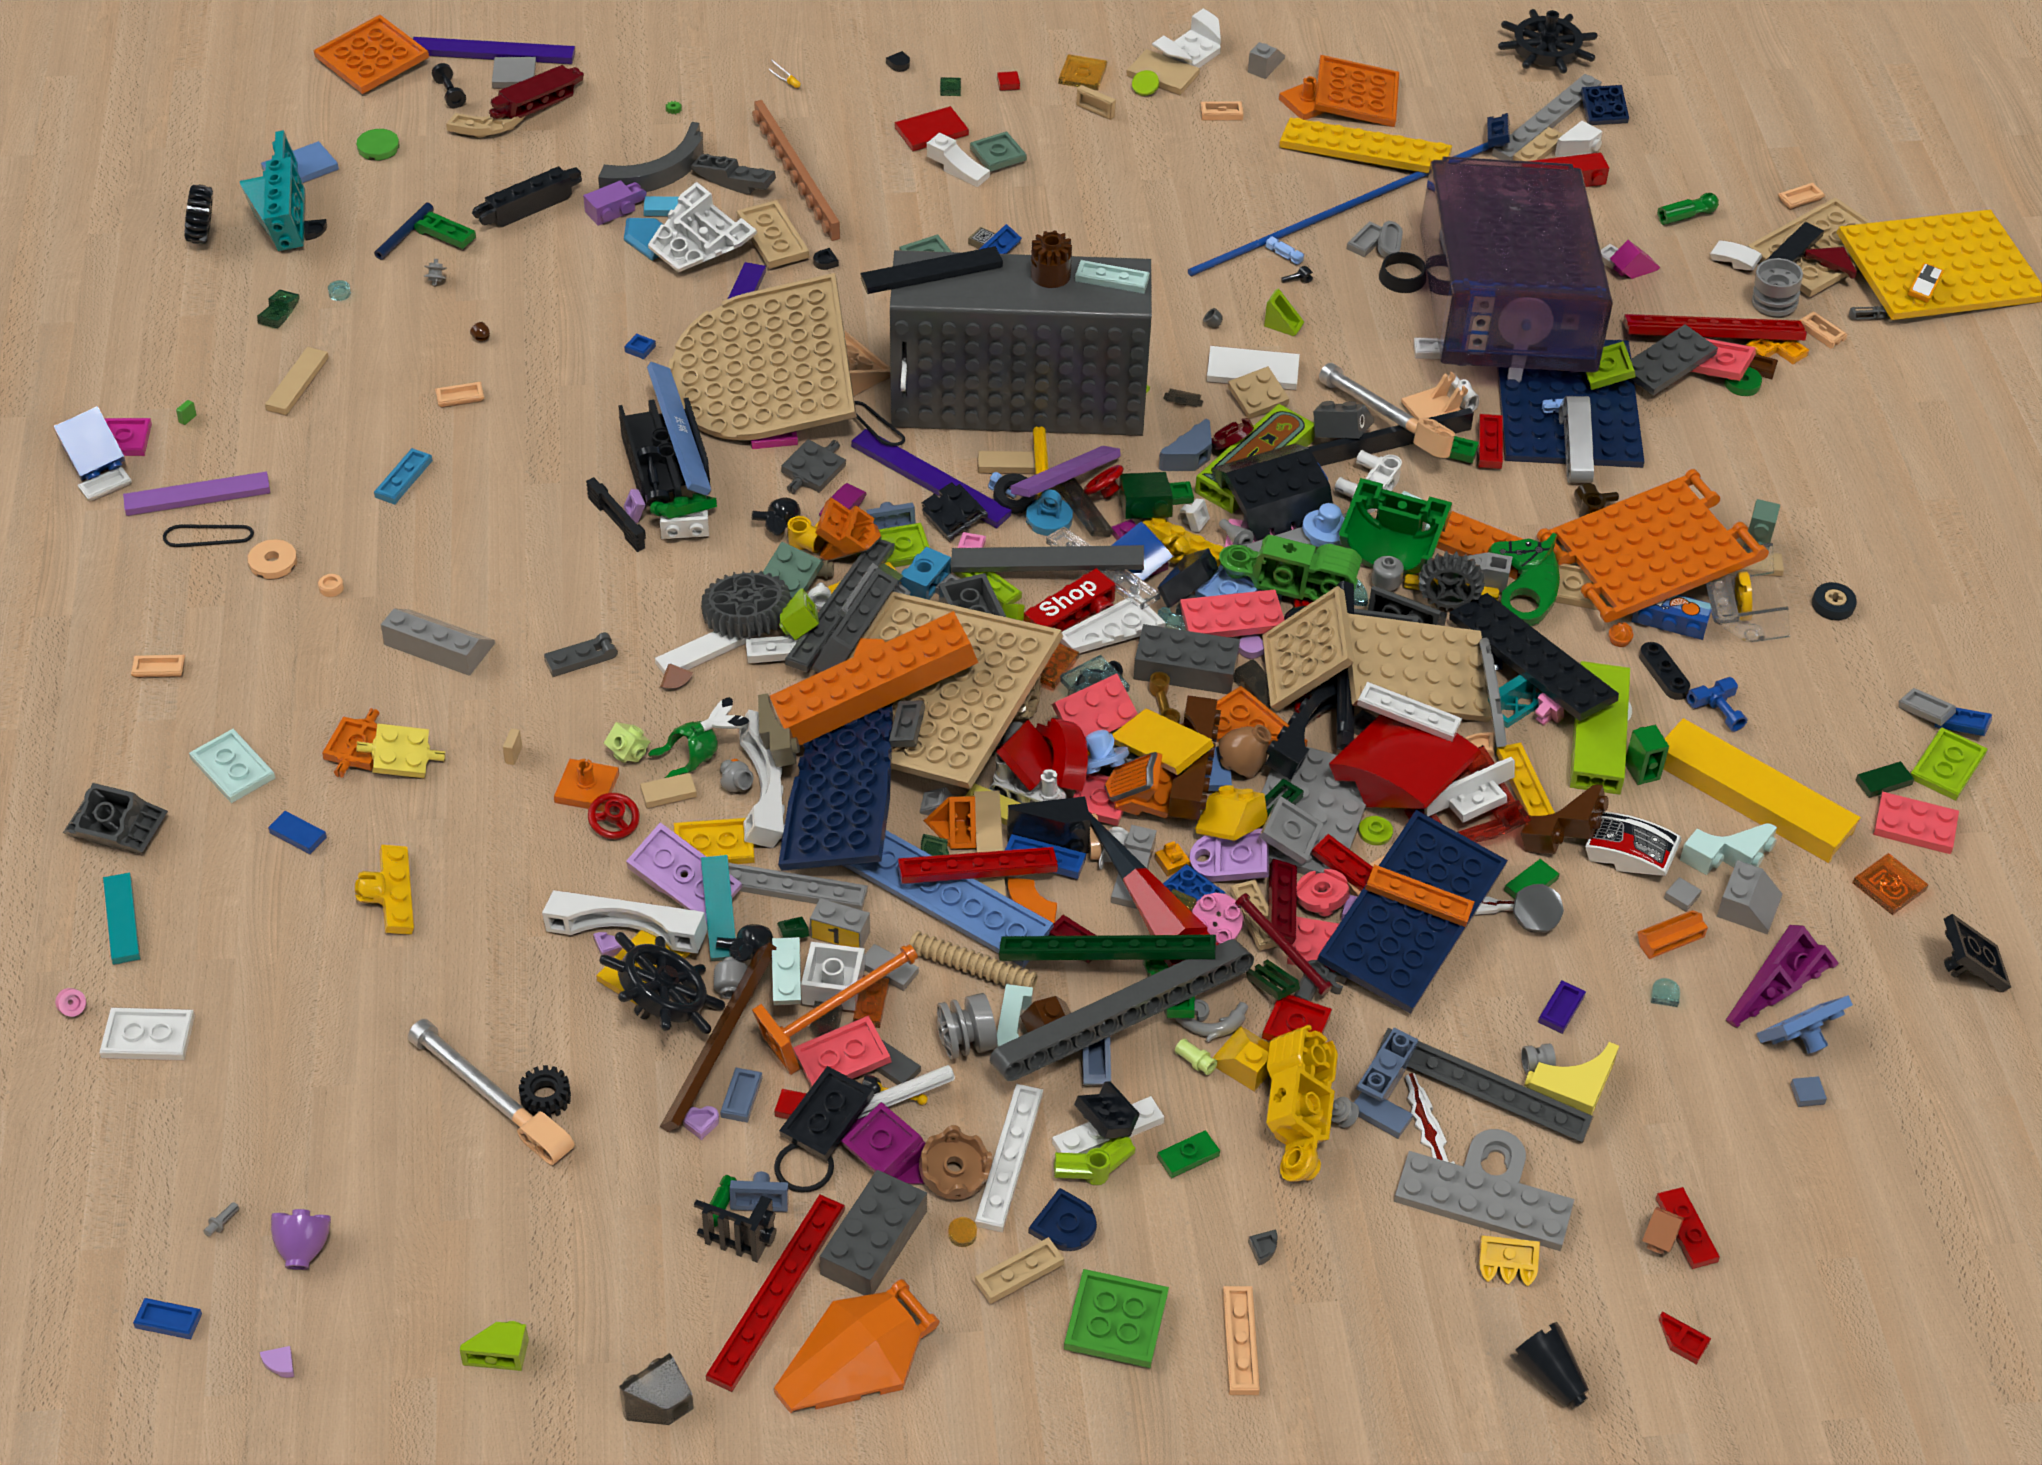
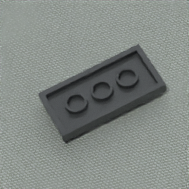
(1671, 359)

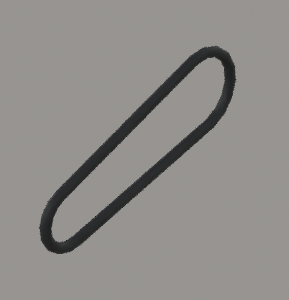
(884, 421)
(209, 542)

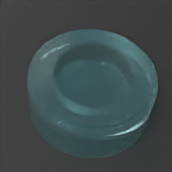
(339, 290)

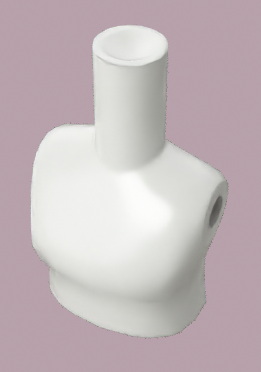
(1471, 399)

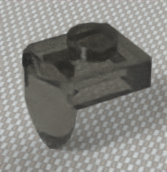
(827, 1022)

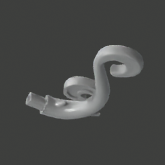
(1211, 1031)

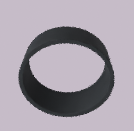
(1400, 284)

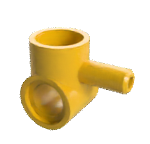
(802, 534)

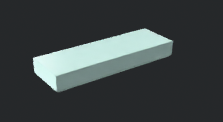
(1112, 276)

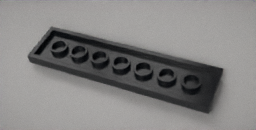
(1535, 657)

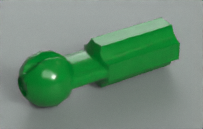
(1687, 208)

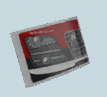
(1633, 844)

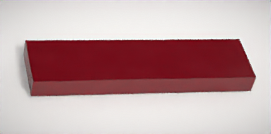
(1283, 898)

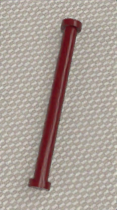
(1323, 986)

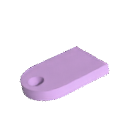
(1231, 859)

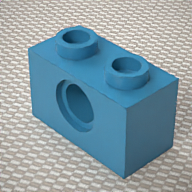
(926, 573)

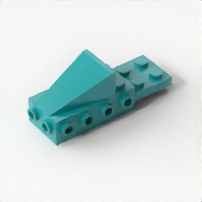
(279, 196)

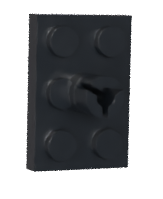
(1974, 953)

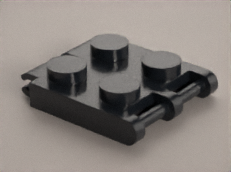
(952, 509)

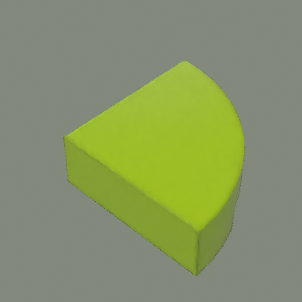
(1014, 611)

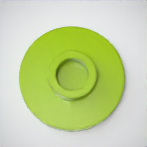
(1145, 83)
(1375, 830)

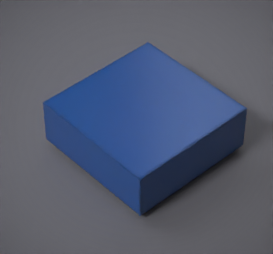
(640, 346)

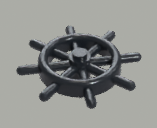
(1548, 40)
(662, 983)

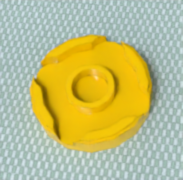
(1743, 592)

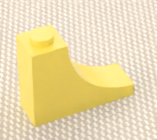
(1575, 1085)

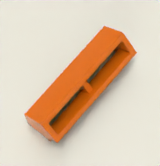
(1672, 933)

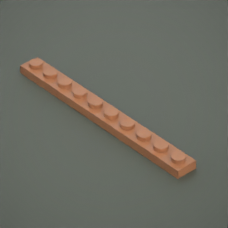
(797, 171)

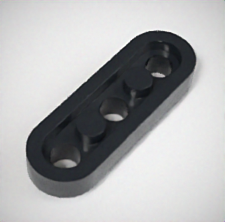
(1664, 670)

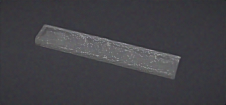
(1126, 582)

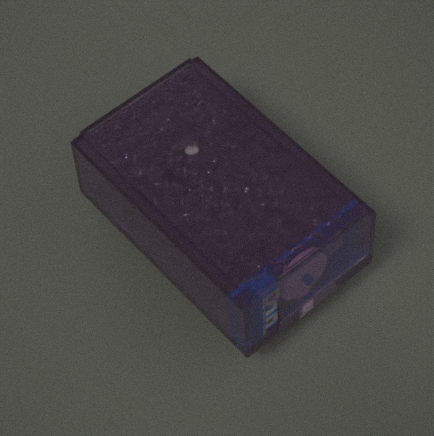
(1514, 266)

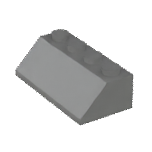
(435, 640)

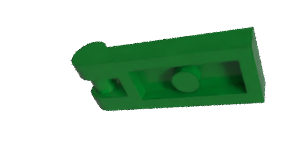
(445, 230)
(683, 506)

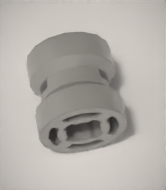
(1532, 1056)

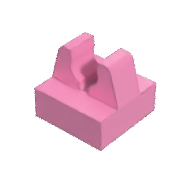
(1548, 710)

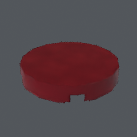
(1232, 434)

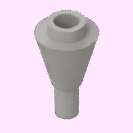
(1237, 534)

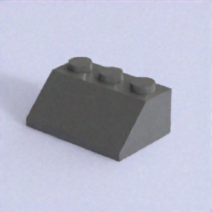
(1390, 602)

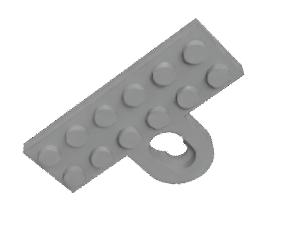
(1486, 1199)

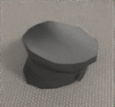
(1538, 908)

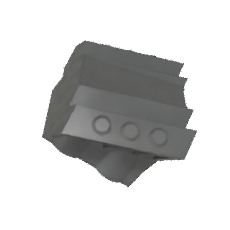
(115, 819)

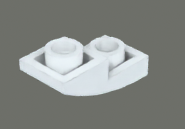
(1740, 255)

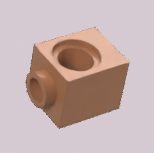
(1662, 1230)

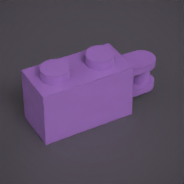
(612, 201)

